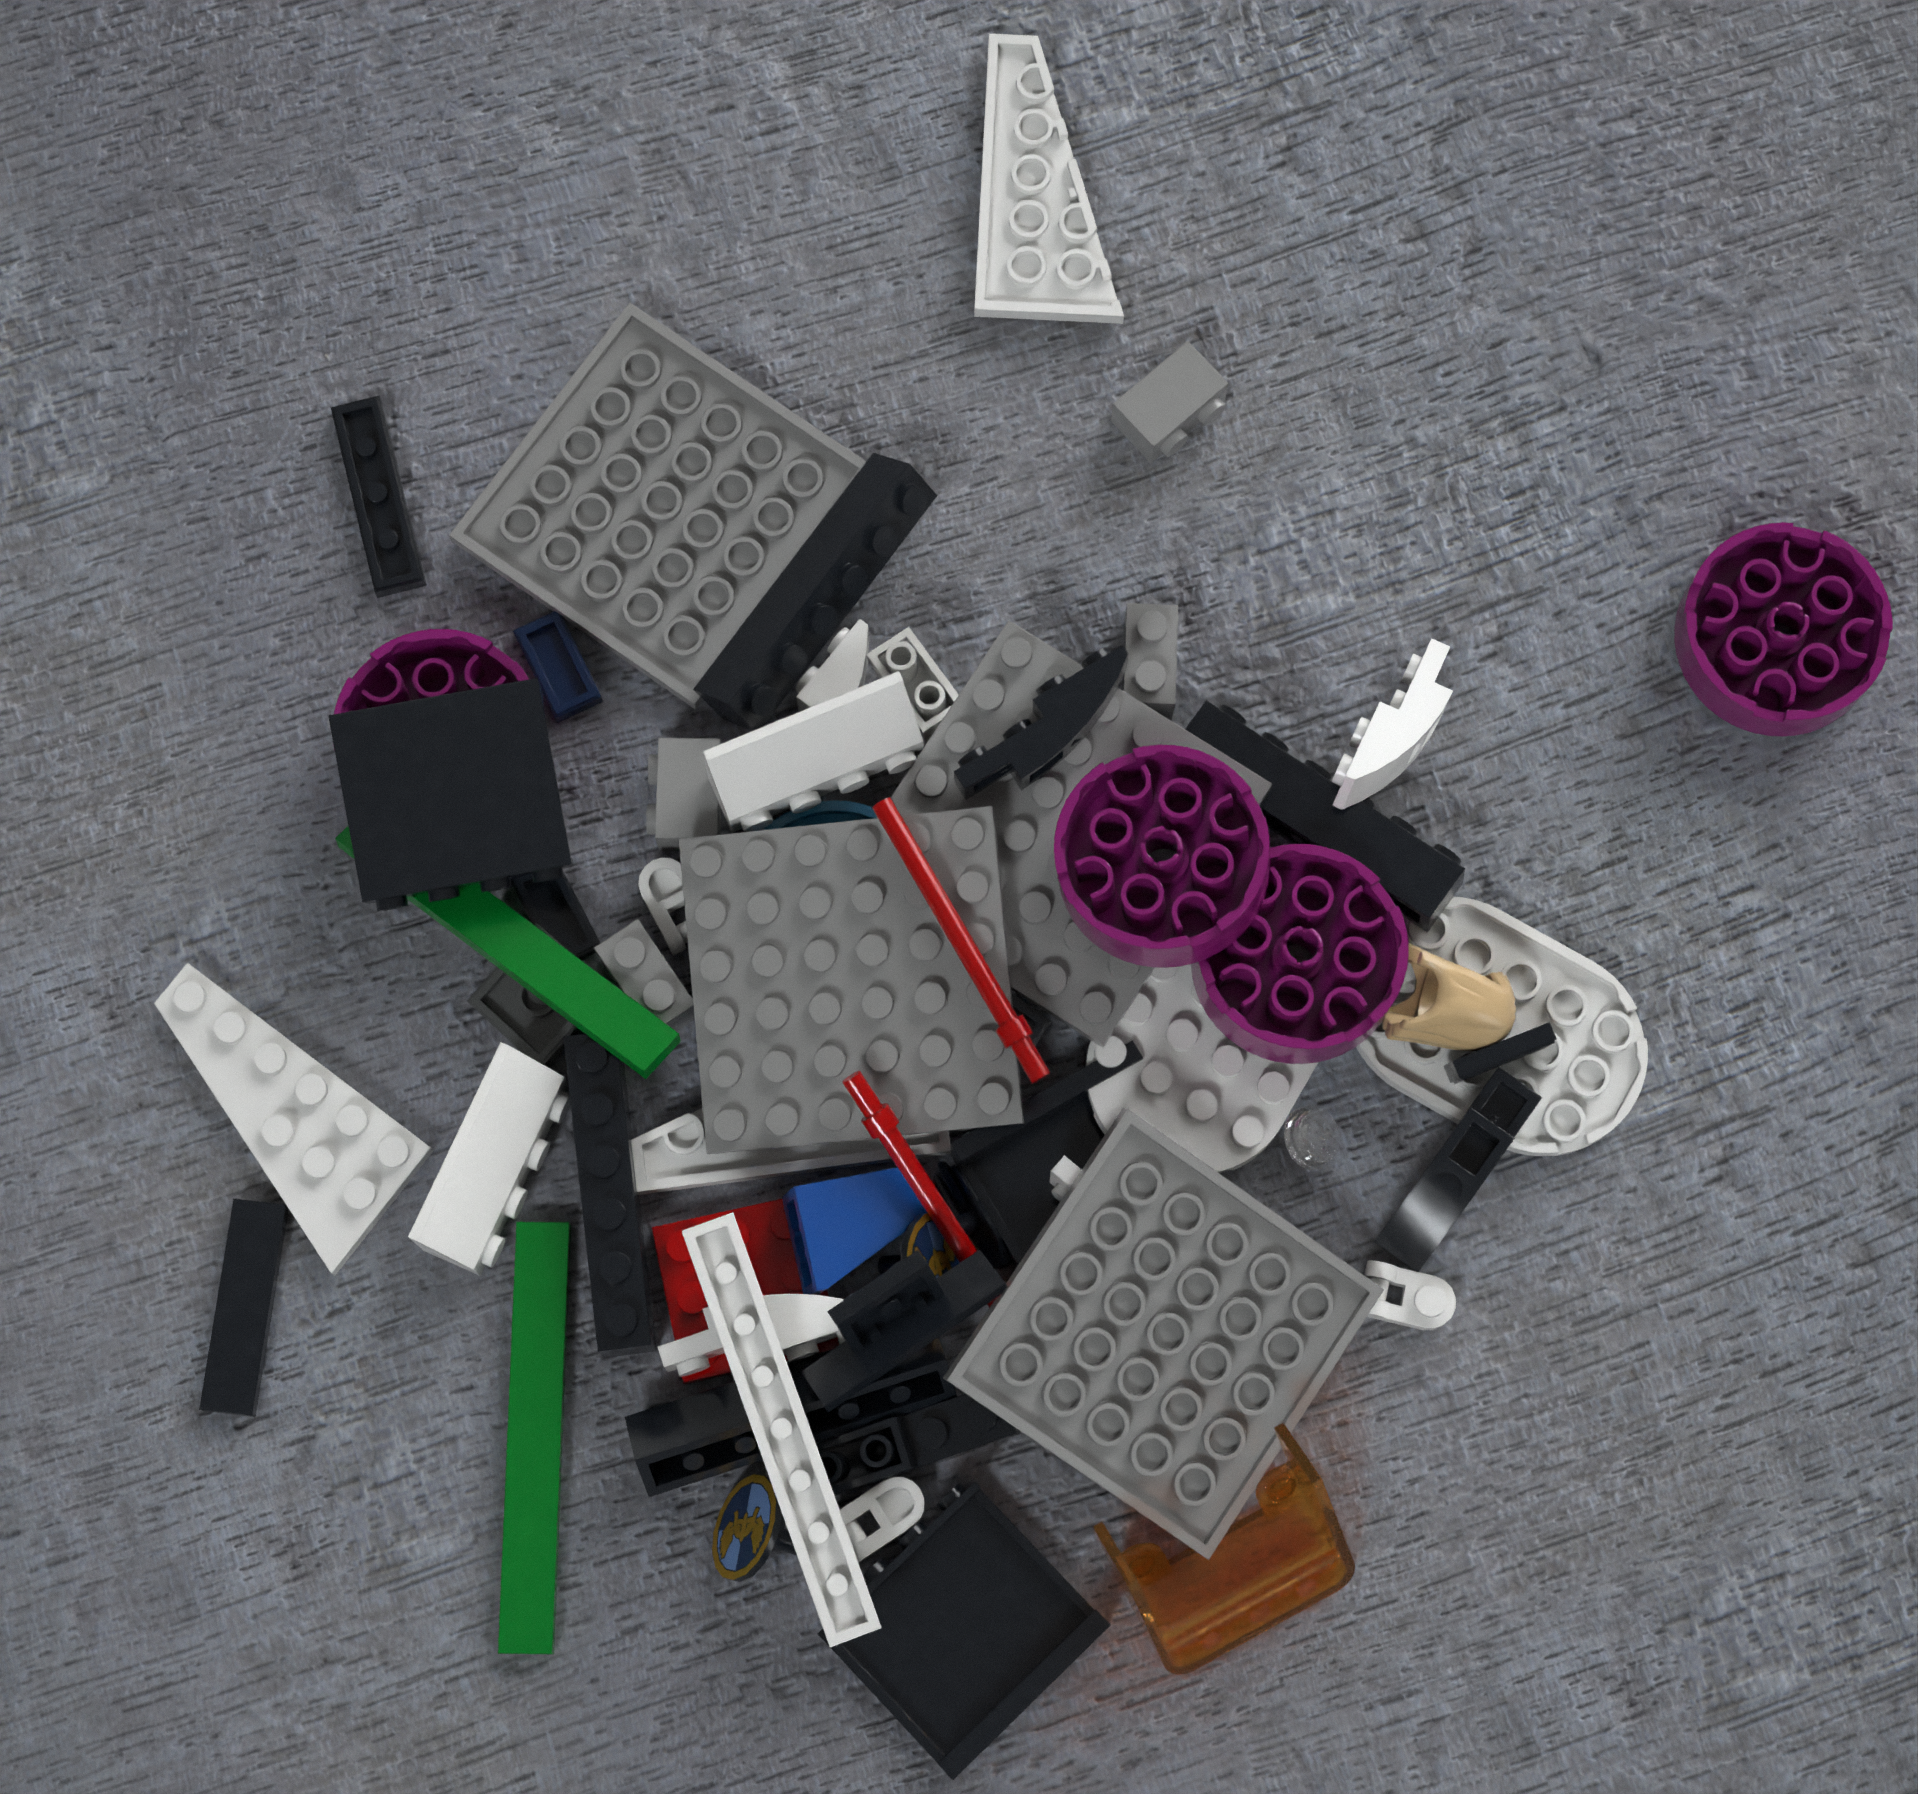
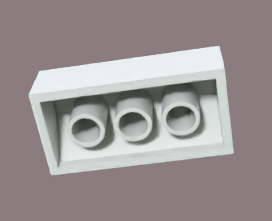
(814, 754)
(491, 1161)

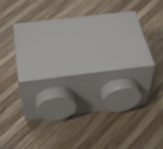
(1170, 403)
(1152, 655)
(683, 794)
(646, 975)

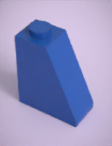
(845, 1223)

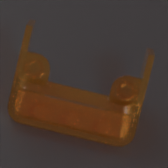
(1255, 1579)

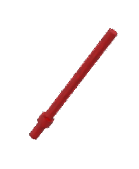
(1012, 1029)
(881, 1124)

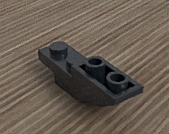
(1065, 716)
(1458, 1169)
(910, 1443)

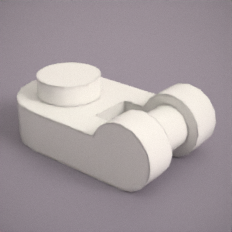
(663, 894)
(1425, 1299)
(895, 1506)

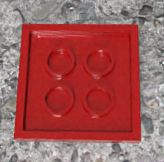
(772, 1258)

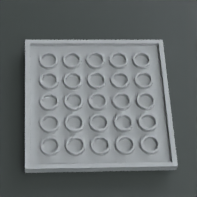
(656, 501)
(1046, 950)
(831, 964)
(1164, 1333)

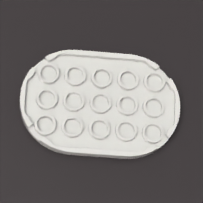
(1194, 1078)
(1583, 1078)

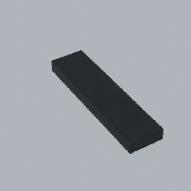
(378, 496)
(244, 1308)

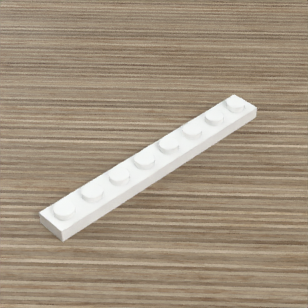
(781, 1429)

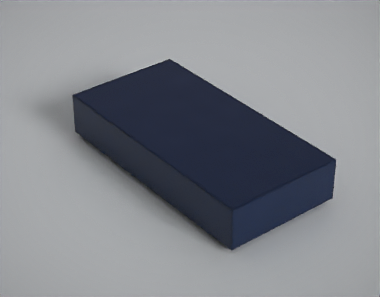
(558, 666)

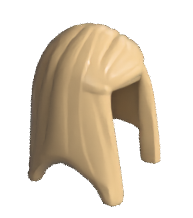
(1452, 1006)

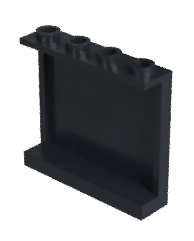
(451, 794)
(1014, 1162)
(967, 1629)

